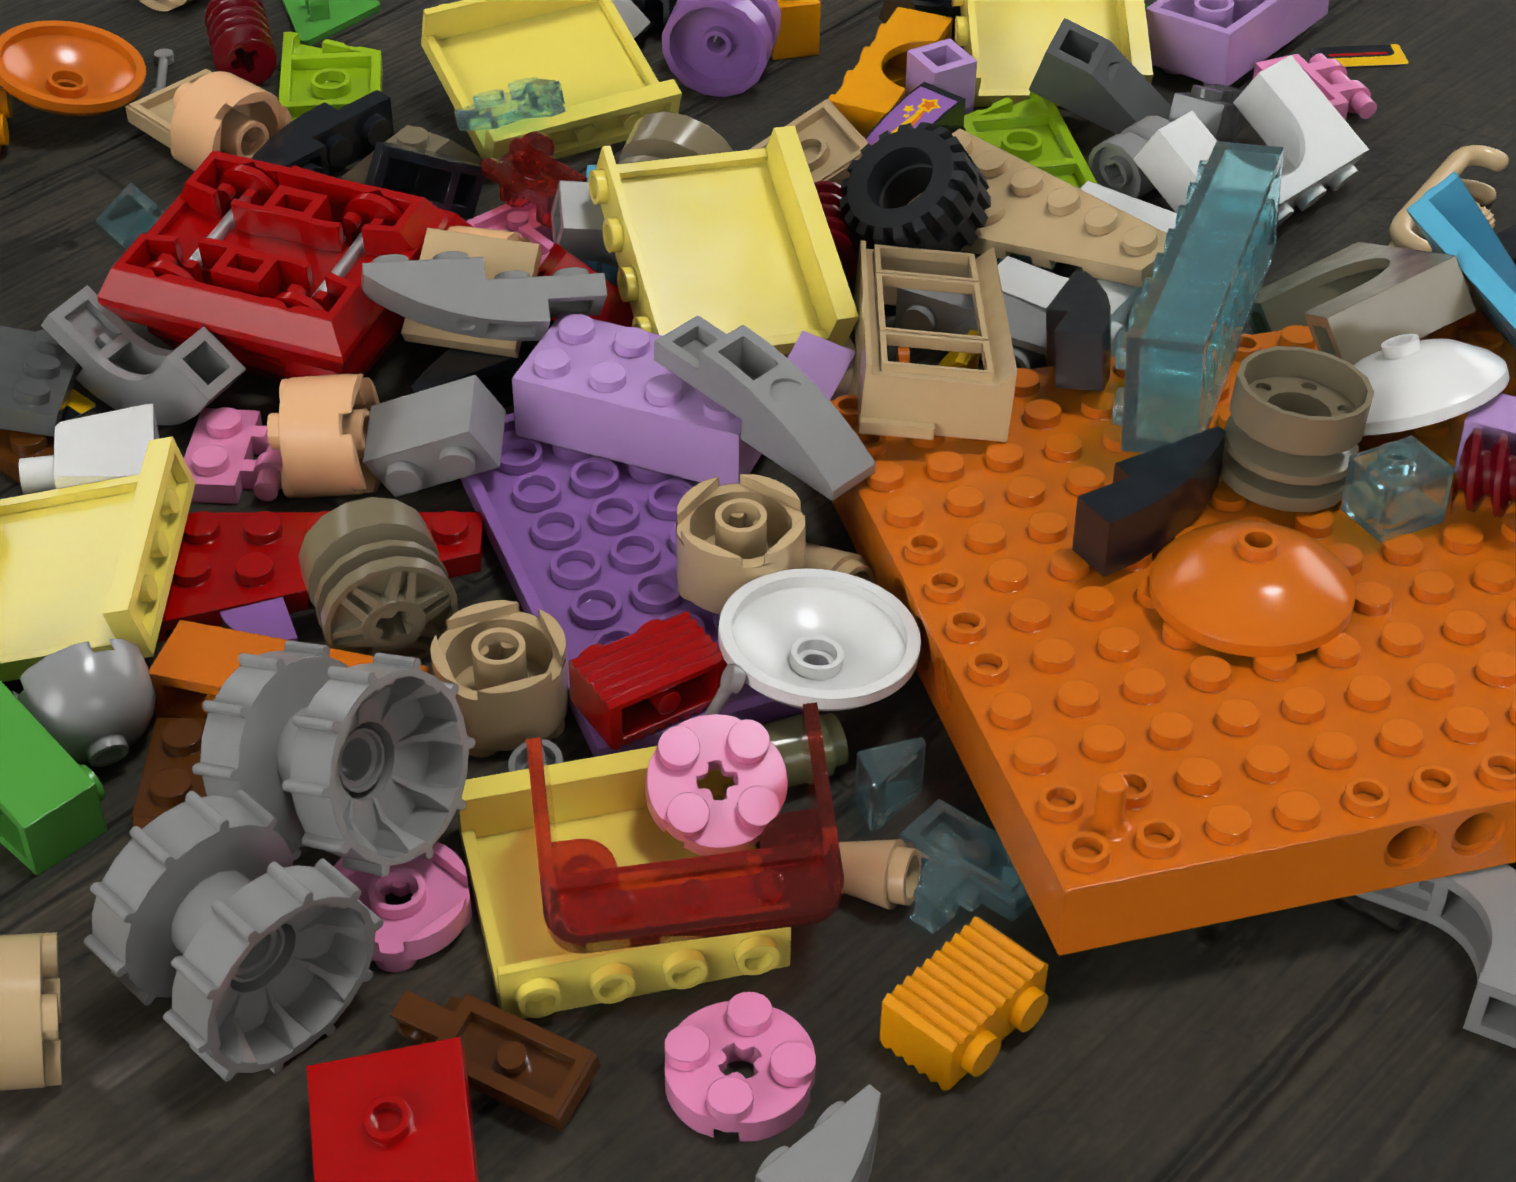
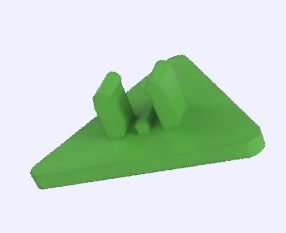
(323, 18)

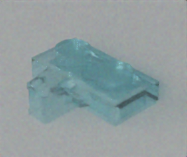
(525, 100)
(961, 867)

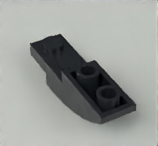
(331, 137)

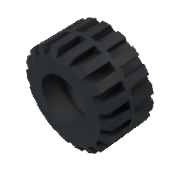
(898, 171)

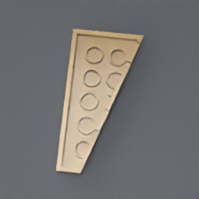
(1057, 221)

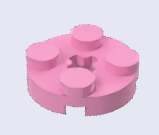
(739, 751)
(426, 922)
(739, 1031)

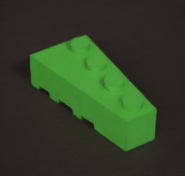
(45, 796)

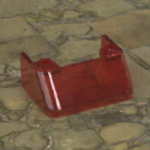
(607, 907)

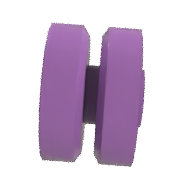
(720, 43)

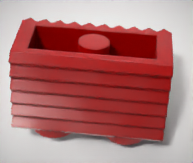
(646, 679)

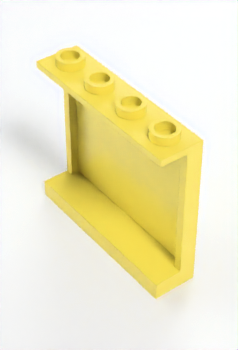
(1015, 34)
(575, 42)
(725, 242)
(91, 561)
(605, 803)

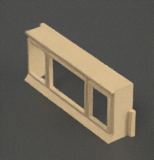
(924, 398)

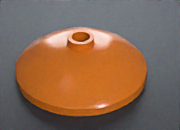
(70, 68)
(1252, 589)

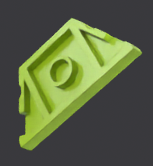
(326, 74)
(1034, 134)

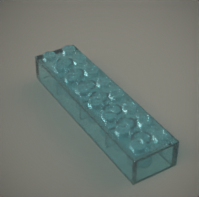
(1199, 298)

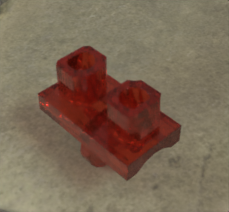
(530, 174)

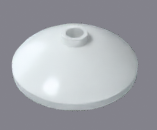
(1428, 381)
(819, 638)

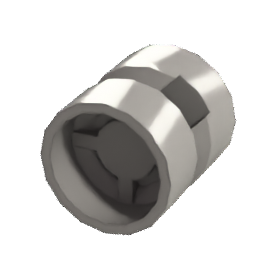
(1113, 158)

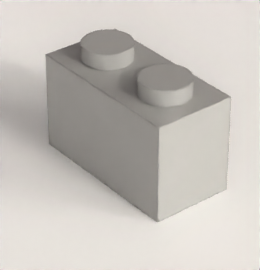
(435, 436)

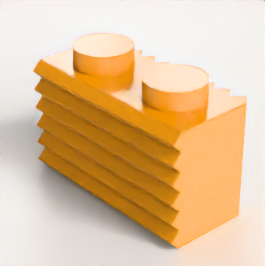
(964, 1004)

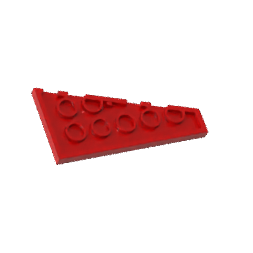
(254, 558)

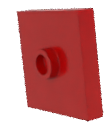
(394, 1116)

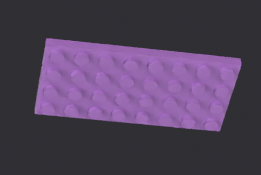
(594, 553)

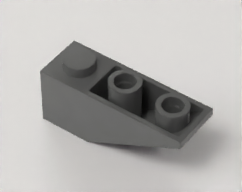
(1095, 80)
(1214, 109)

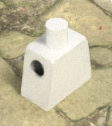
(92, 450)

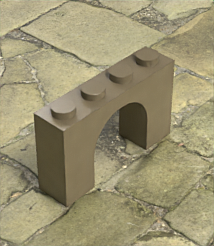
(1366, 298)

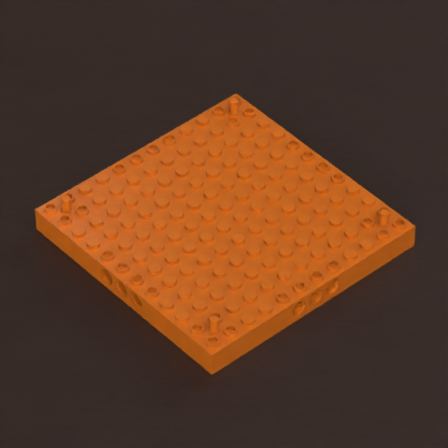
(1178, 779)

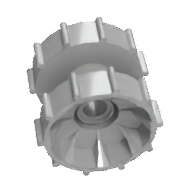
(340, 753)
(232, 933)

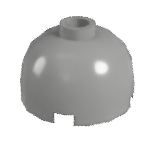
(91, 700)

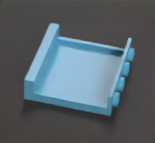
(1458, 228)

